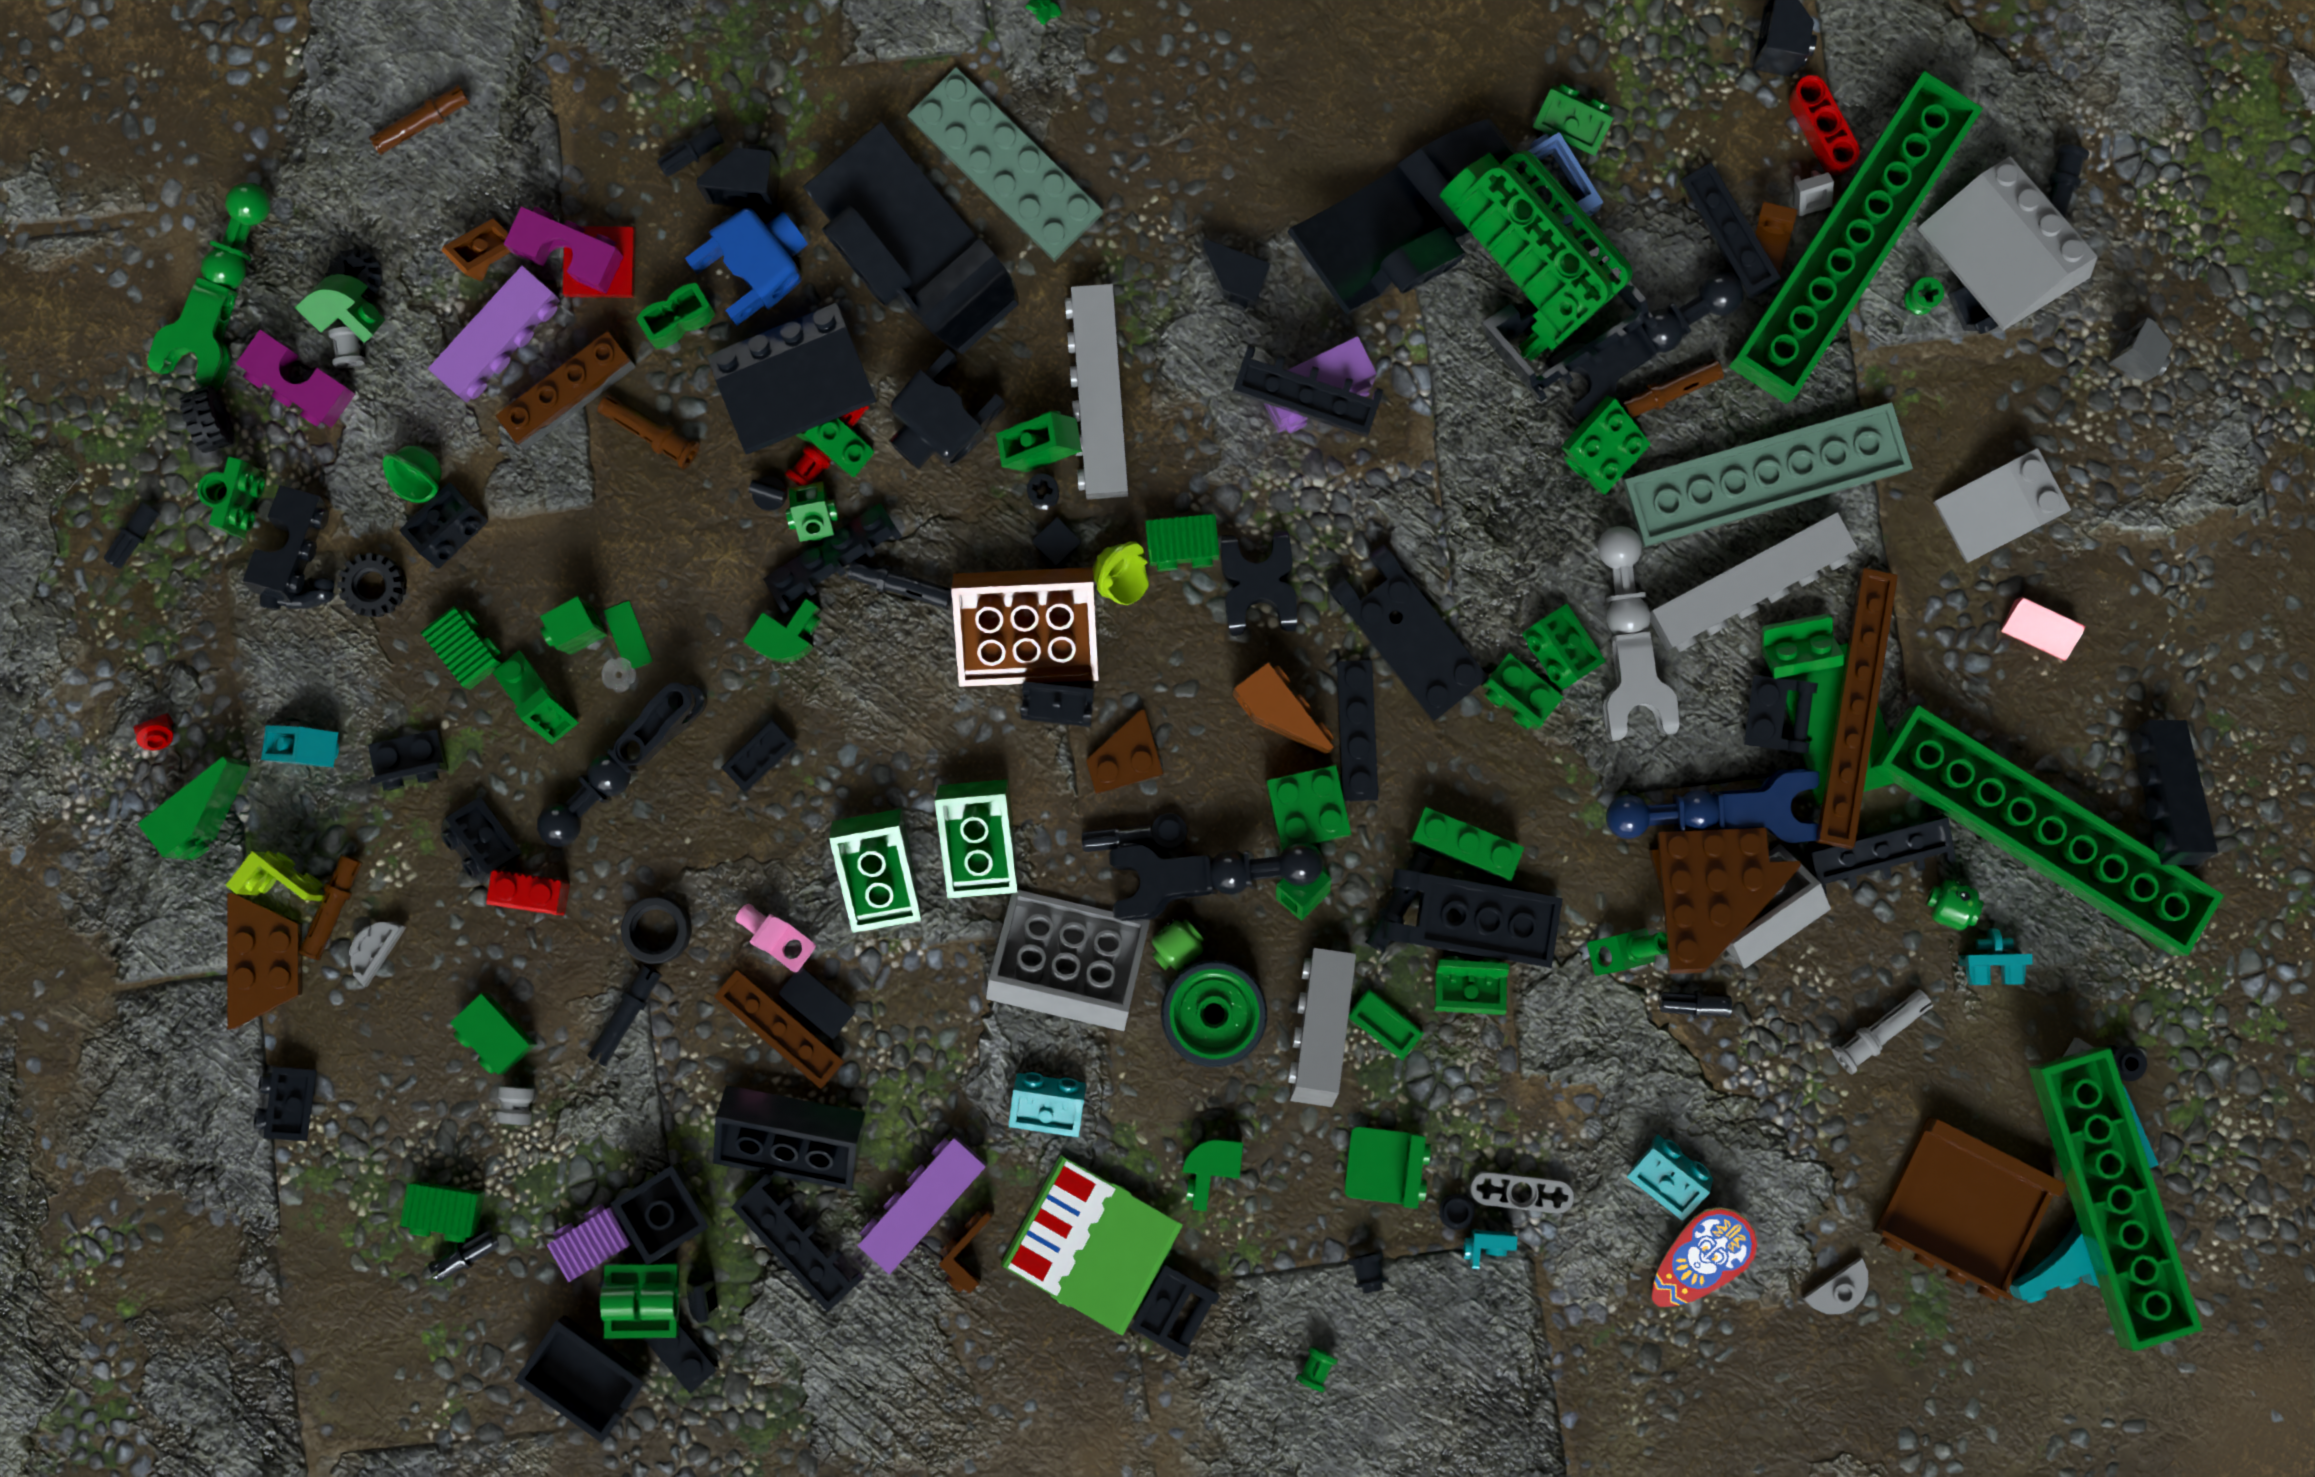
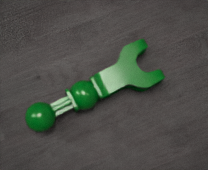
(211, 298)

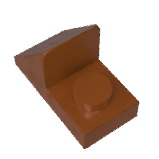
(478, 249)

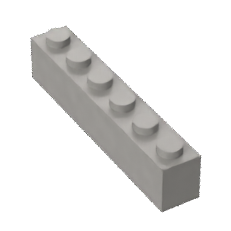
(1098, 390)
(1751, 582)

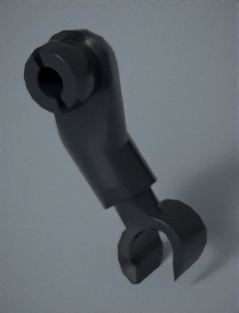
(308, 600)

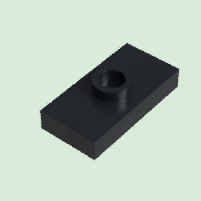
(759, 756)

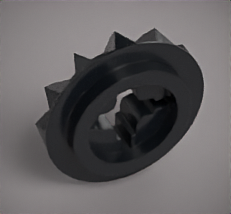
(358, 259)

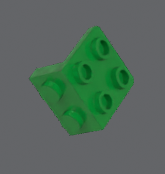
(1387, 1166)

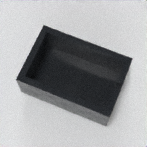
(583, 1378)

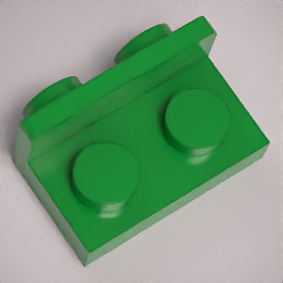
(1577, 120)
(1801, 646)
(1563, 647)
(1521, 692)

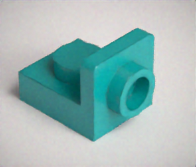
(1494, 1242)

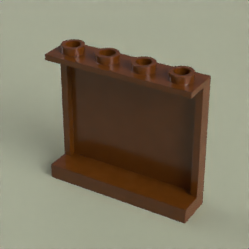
(1966, 1208)

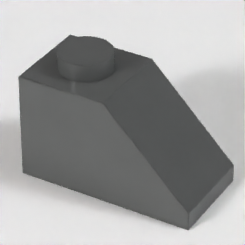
(2143, 351)

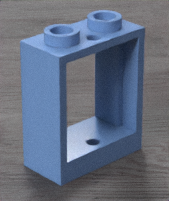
(1589, 198)

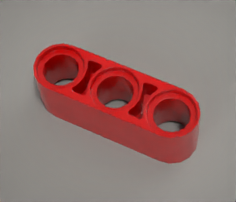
(1823, 109)

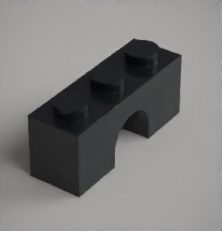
(281, 572)

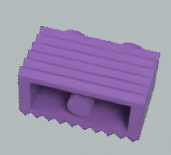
(589, 1243)

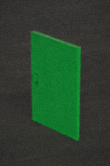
(1822, 726)

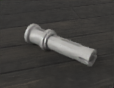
(1870, 1040)

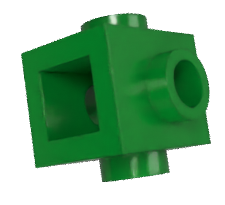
(811, 512)

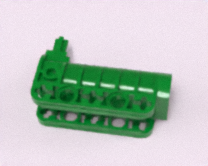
(1536, 245)

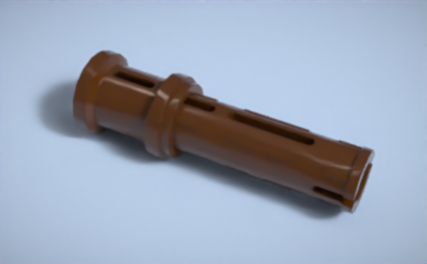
(662, 438)

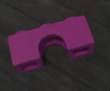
(537, 235)
(271, 363)

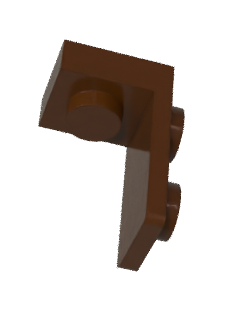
(1775, 231)

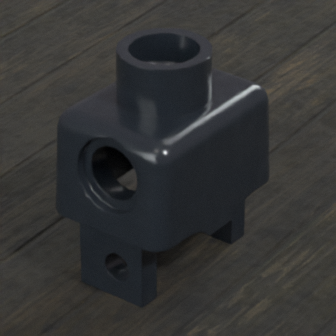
(936, 419)

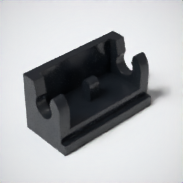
(1057, 704)

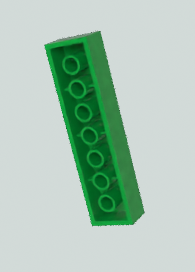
(2115, 1199)

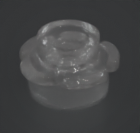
(609, 674)

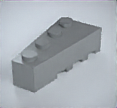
(1323, 1027)

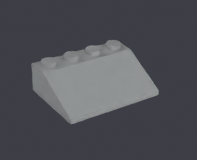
(2009, 244)
(1067, 960)

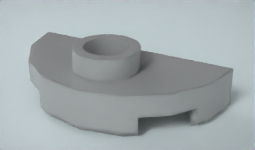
(371, 949)
(1841, 1291)

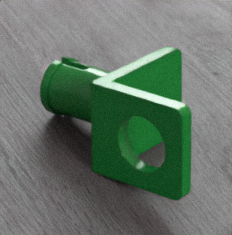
(1627, 950)

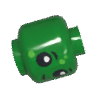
(1955, 904)

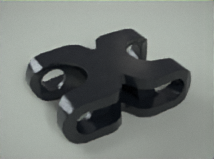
(1258, 583)

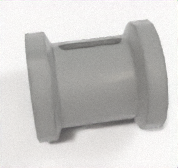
(346, 348)

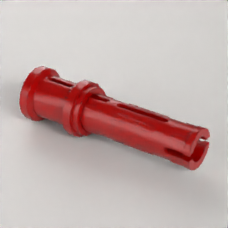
(814, 460)

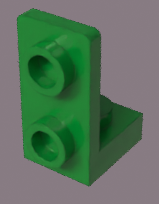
(840, 445)

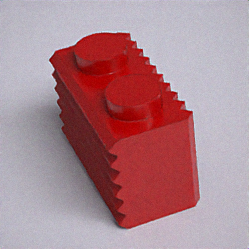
(528, 892)

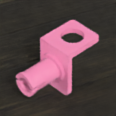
(773, 934)

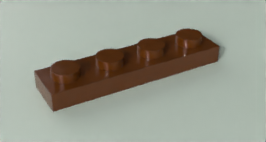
(779, 1029)

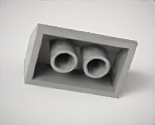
(1787, 913)

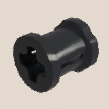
(1037, 482)

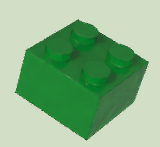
(1308, 807)

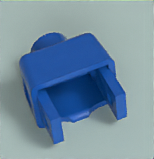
(757, 254)

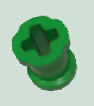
(1929, 287)
(1307, 1375)

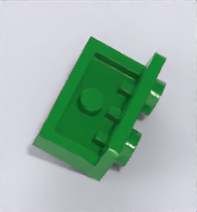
(1471, 986)

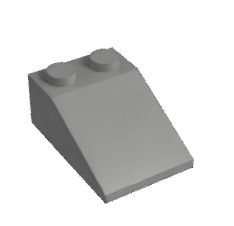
(2002, 505)

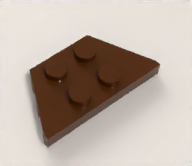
(261, 960)

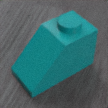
(300, 746)

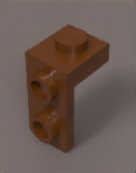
(959, 1275)

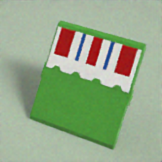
(1091, 1245)

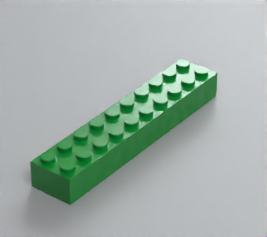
(1855, 237)
(2047, 831)

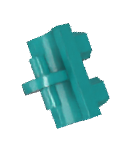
(2012, 965)

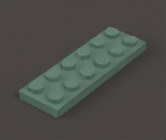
(1005, 164)

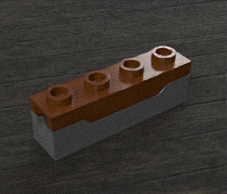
(565, 391)

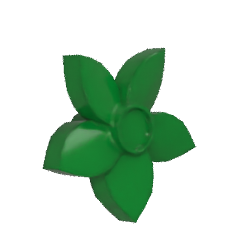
(1043, 10)

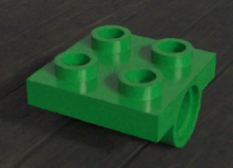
(1605, 445)
(232, 496)
(640, 1300)

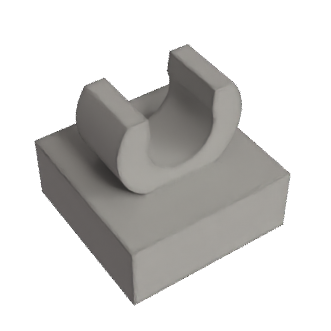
(1813, 193)

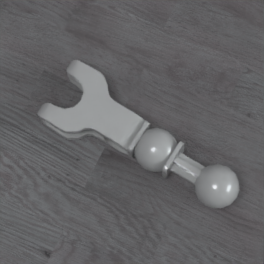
(1632, 646)

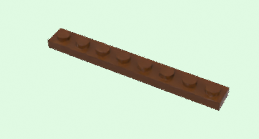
(1857, 709)

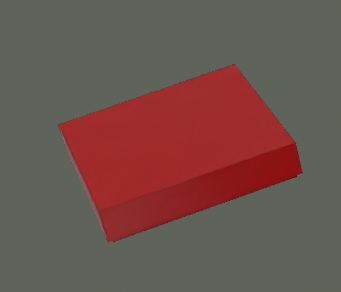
(623, 281)

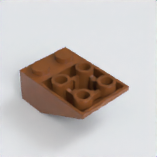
(1274, 707)

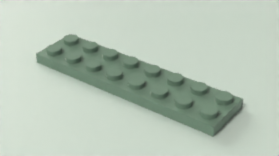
(1767, 475)

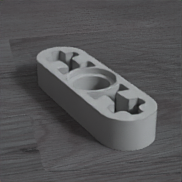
(1548, 1186)

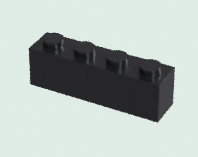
(2173, 792)

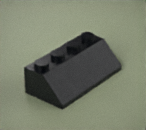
(788, 1137)

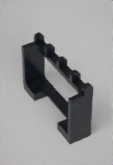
(1509, 324)

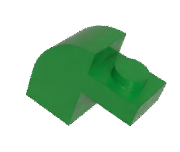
(341, 298)
(781, 642)
(1207, 1159)

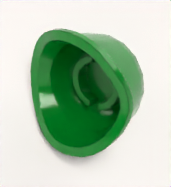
(413, 473)

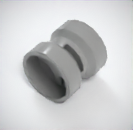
(514, 1105)

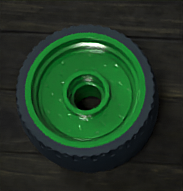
(1219, 1042)

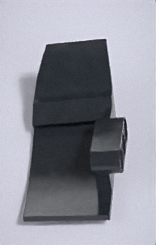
(1398, 225)
(910, 241)

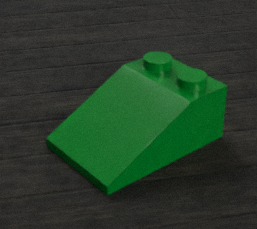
(195, 813)
(976, 838)
(875, 870)

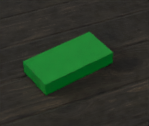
(1385, 1024)

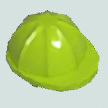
(1121, 573)

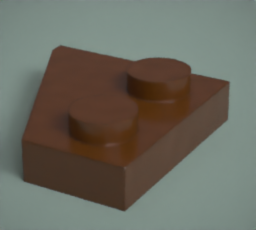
(1125, 757)

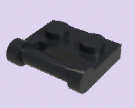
(1768, 713)
(1166, 1303)

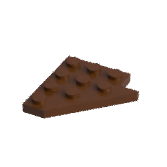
(1714, 890)

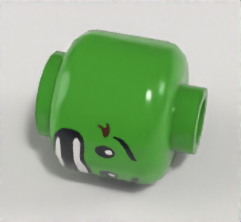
(1177, 945)

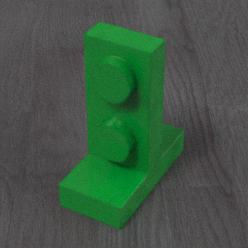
(534, 699)

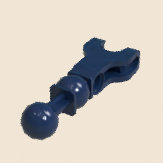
(1730, 809)

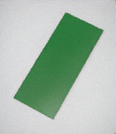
(627, 634)

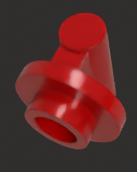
(155, 733)

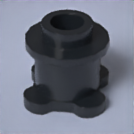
(2136, 1058)
(1368, 1271)

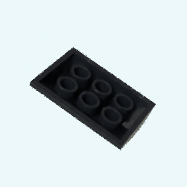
(791, 378)

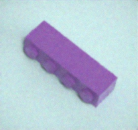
(494, 335)
(922, 1205)

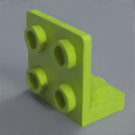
(262, 870)

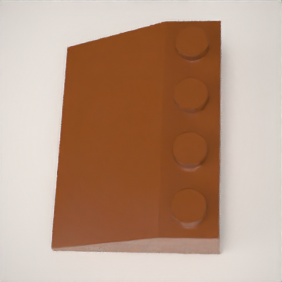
(1025, 626)

